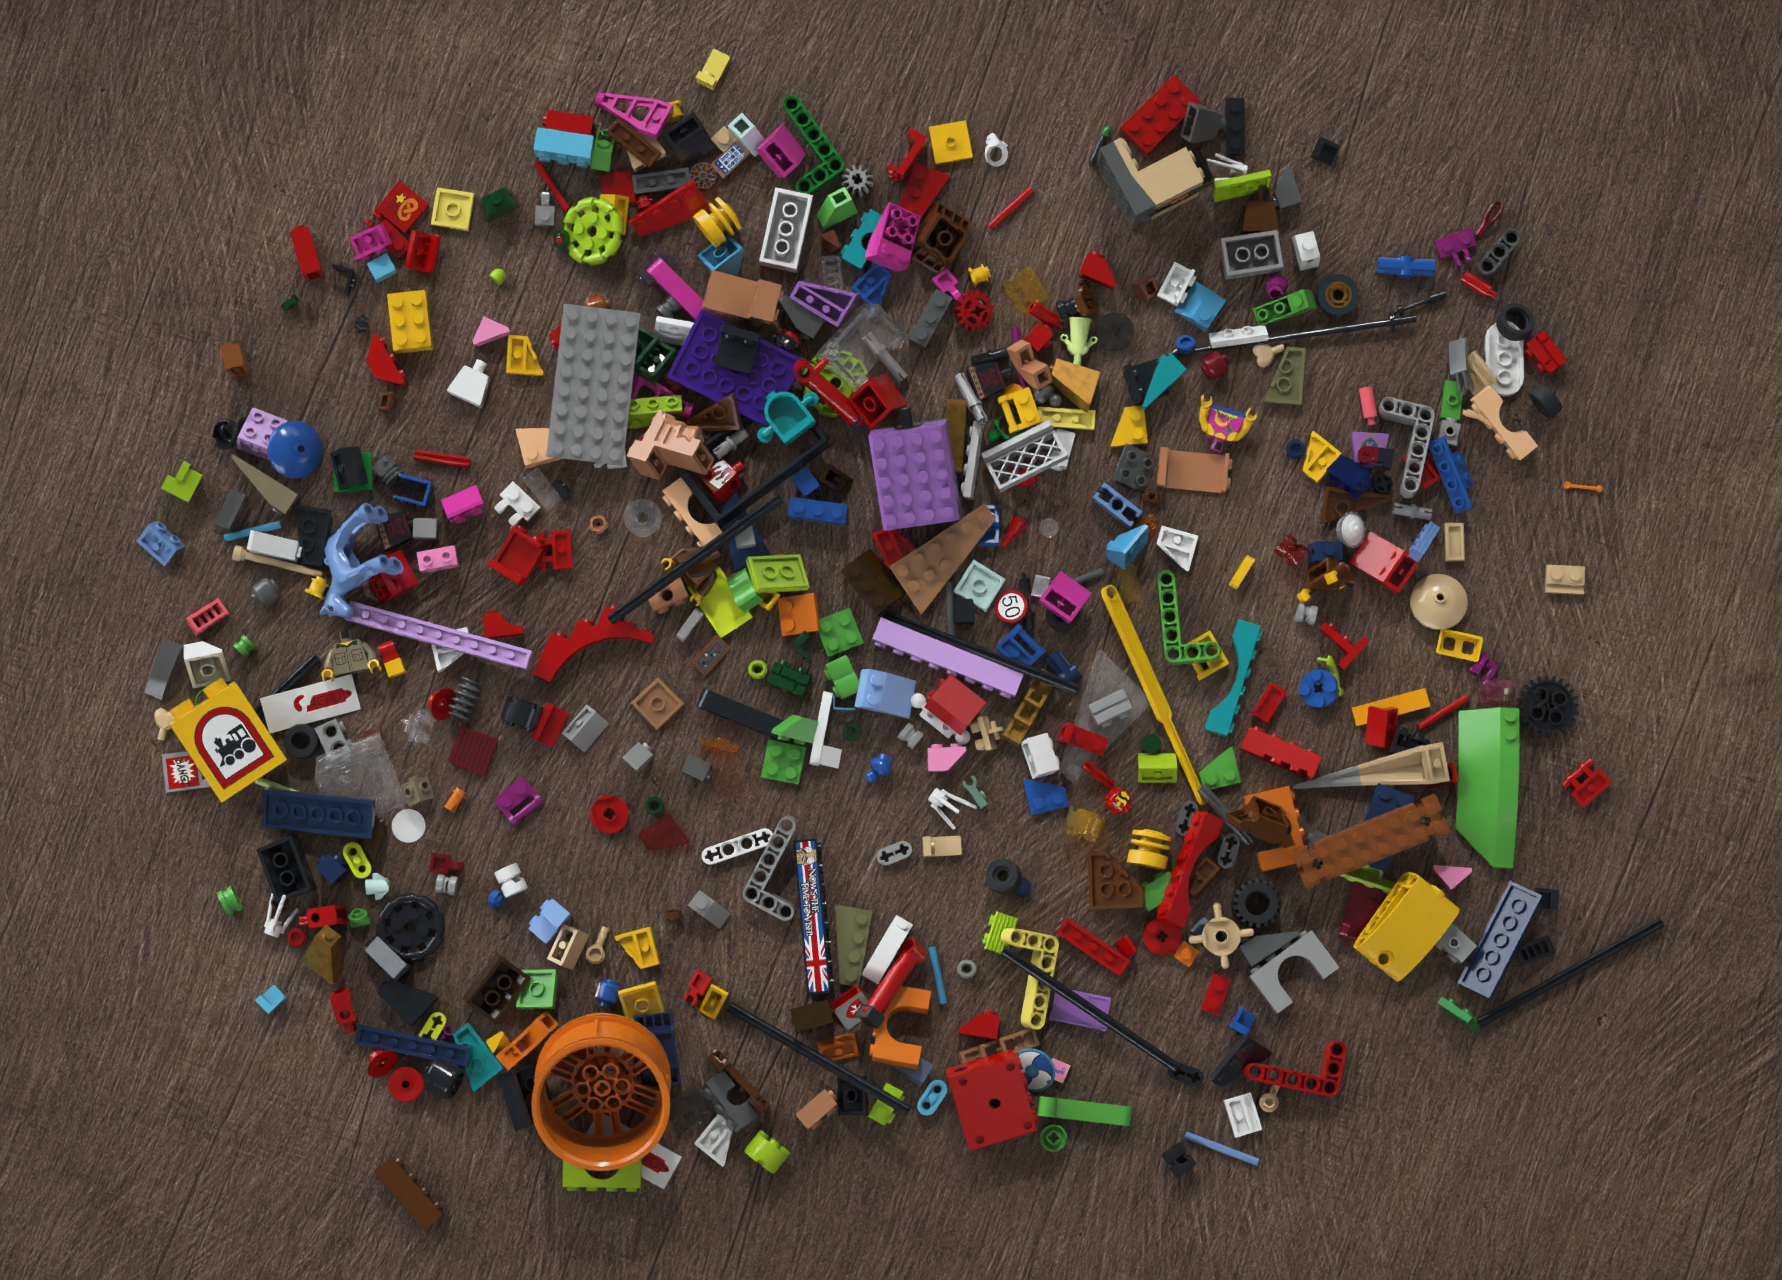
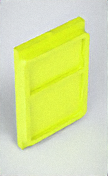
(721, 607)

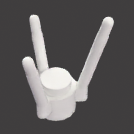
(1237, 168)
(938, 798)
(273, 926)

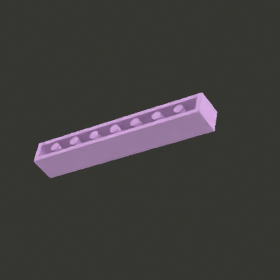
(947, 657)

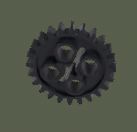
(1531, 702)

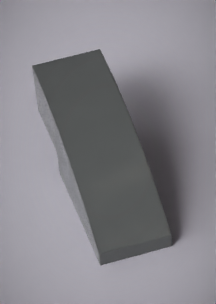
(163, 668)

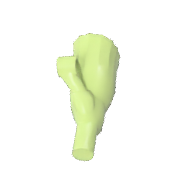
(1078, 342)

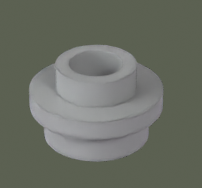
(971, 964)

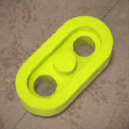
(357, 860)

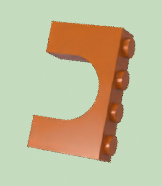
(1280, 856)
(888, 1050)

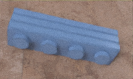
(1424, 540)

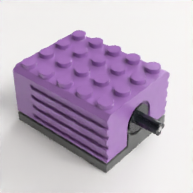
(915, 473)

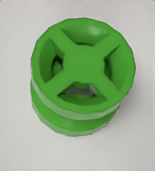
(244, 646)

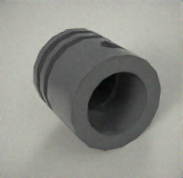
(387, 470)

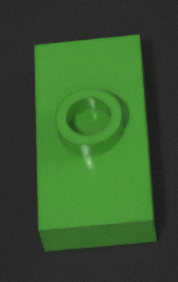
(1451, 401)

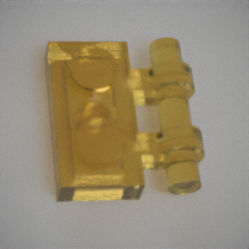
(1029, 285)

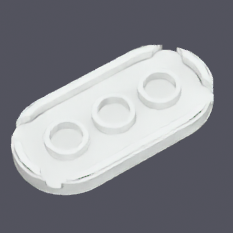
(1505, 360)

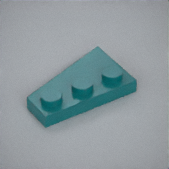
(482, 1063)

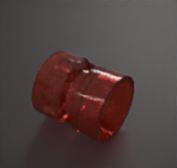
(1291, 551)

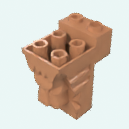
(742, 298)
(671, 444)

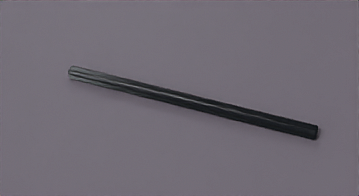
(695, 559)
(984, 653)
(1570, 972)
(1090, 1009)
(818, 1058)

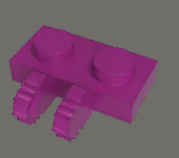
(1456, 243)

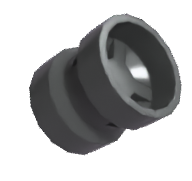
(669, 307)

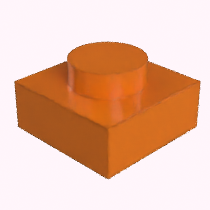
(1186, 953)

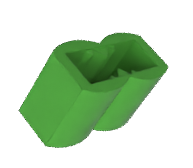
(743, 590)
(843, 677)

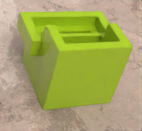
(183, 484)

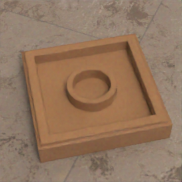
(657, 703)

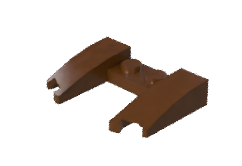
(755, 1100)

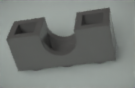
(930, 319)
(736, 1117)

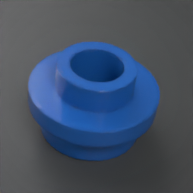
(496, 899)

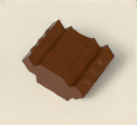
(940, 237)
(1262, 821)

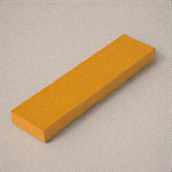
(1405, 703)

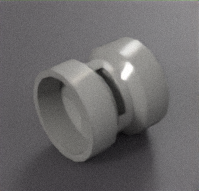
(1306, 614)
(908, 734)
(441, 884)

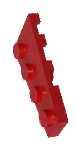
(922, 189)
(670, 210)

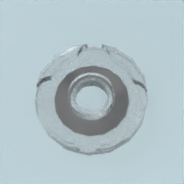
(642, 506)

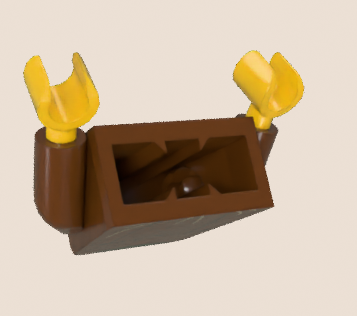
(1327, 576)
(699, 578)

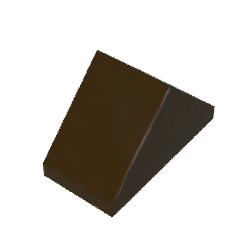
(835, 480)

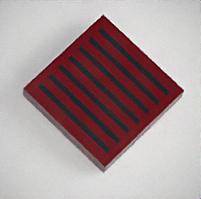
(473, 750)

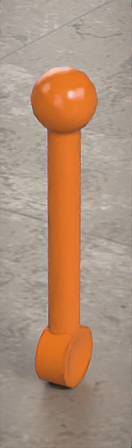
(1567, 485)

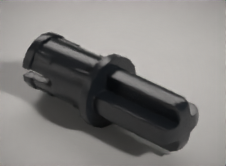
(990, 356)

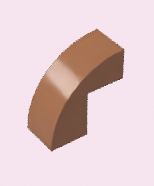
(1033, 371)

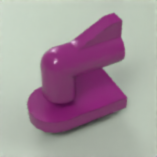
(1484, 661)

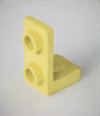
(713, 69)

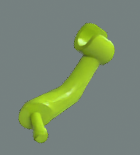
(1333, 670)

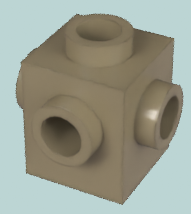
(417, 790)

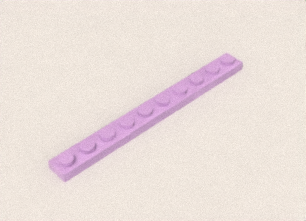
(440, 636)

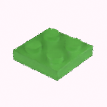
(839, 632)
(783, 762)
(540, 990)

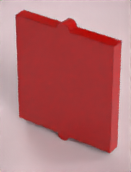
(619, 184)

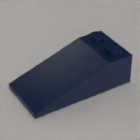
(1382, 801)

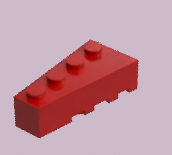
(1280, 753)

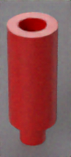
(1477, 285)
(1044, 315)

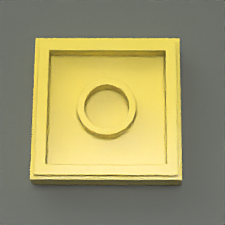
(452, 209)

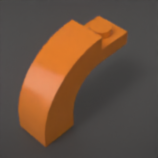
(527, 1040)

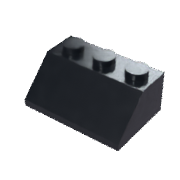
(286, 868)
(517, 1090)

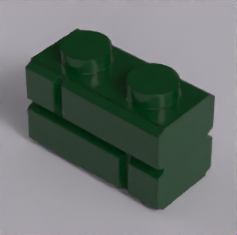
(789, 679)

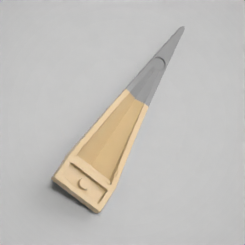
(1413, 766)

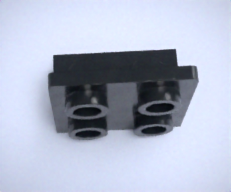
(737, 349)
(1138, 380)

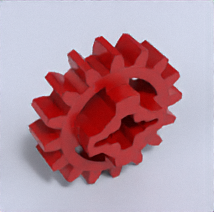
(979, 316)

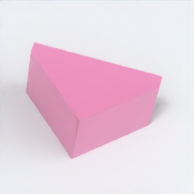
(489, 331)
(1450, 875)

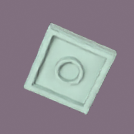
(980, 585)

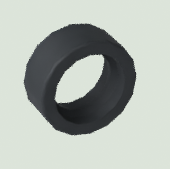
(1520, 311)

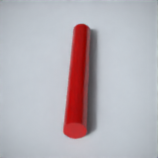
(552, 186)
(1011, 207)
(1443, 712)

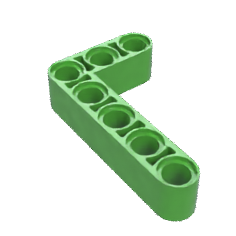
(1174, 626)
(1084, 1111)

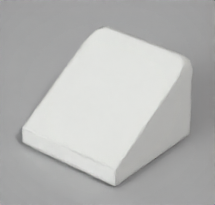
(830, 756)

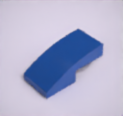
(991, 536)

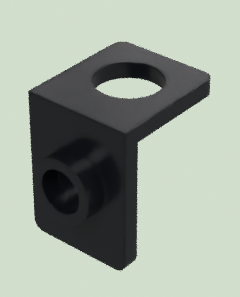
(351, 282)

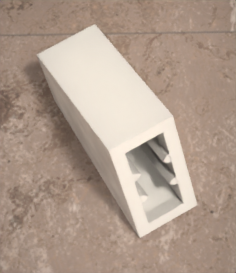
(274, 546)

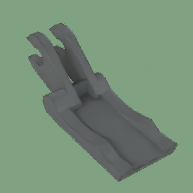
(1459, 364)

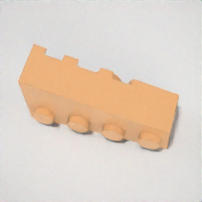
(534, 446)

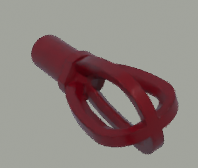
(1485, 224)

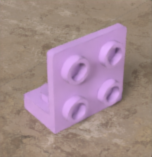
(257, 431)

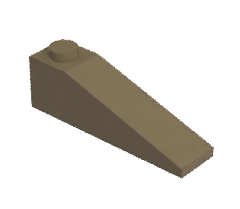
(276, 494)

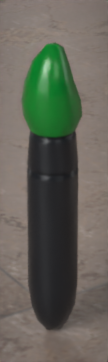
(1105, 134)

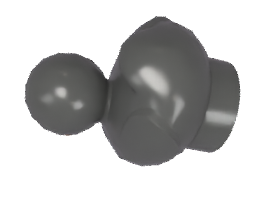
(1045, 394)

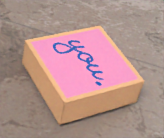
(1060, 1070)

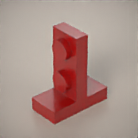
(1343, 643)
(1082, 739)

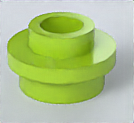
(757, 675)

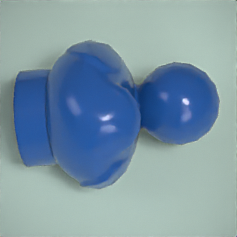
(879, 765)

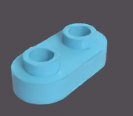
(932, 1097)

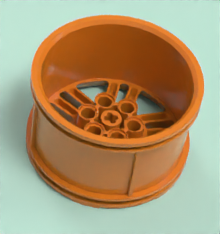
(597, 1150)

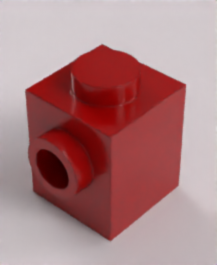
(1040, 338)

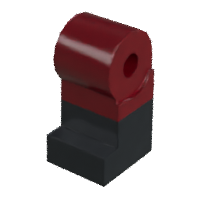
(1376, 455)

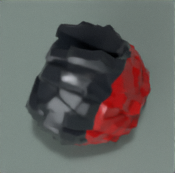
(787, 341)

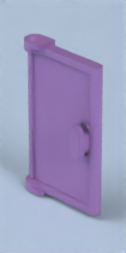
(1068, 1013)

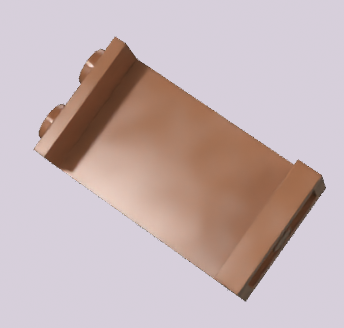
(1193, 471)

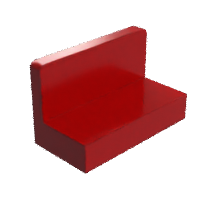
(550, 725)
(1381, 726)

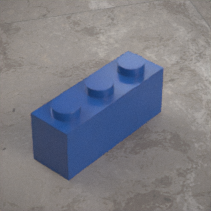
(817, 511)

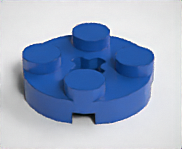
(1330, 687)

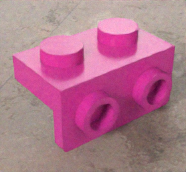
(369, 241)

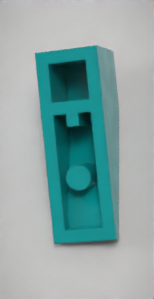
(1165, 374)

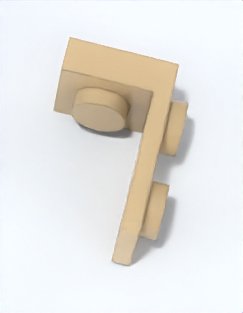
(941, 846)

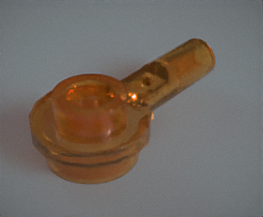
(1150, 520)

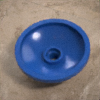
(284, 451)

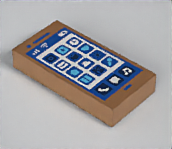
(730, 159)

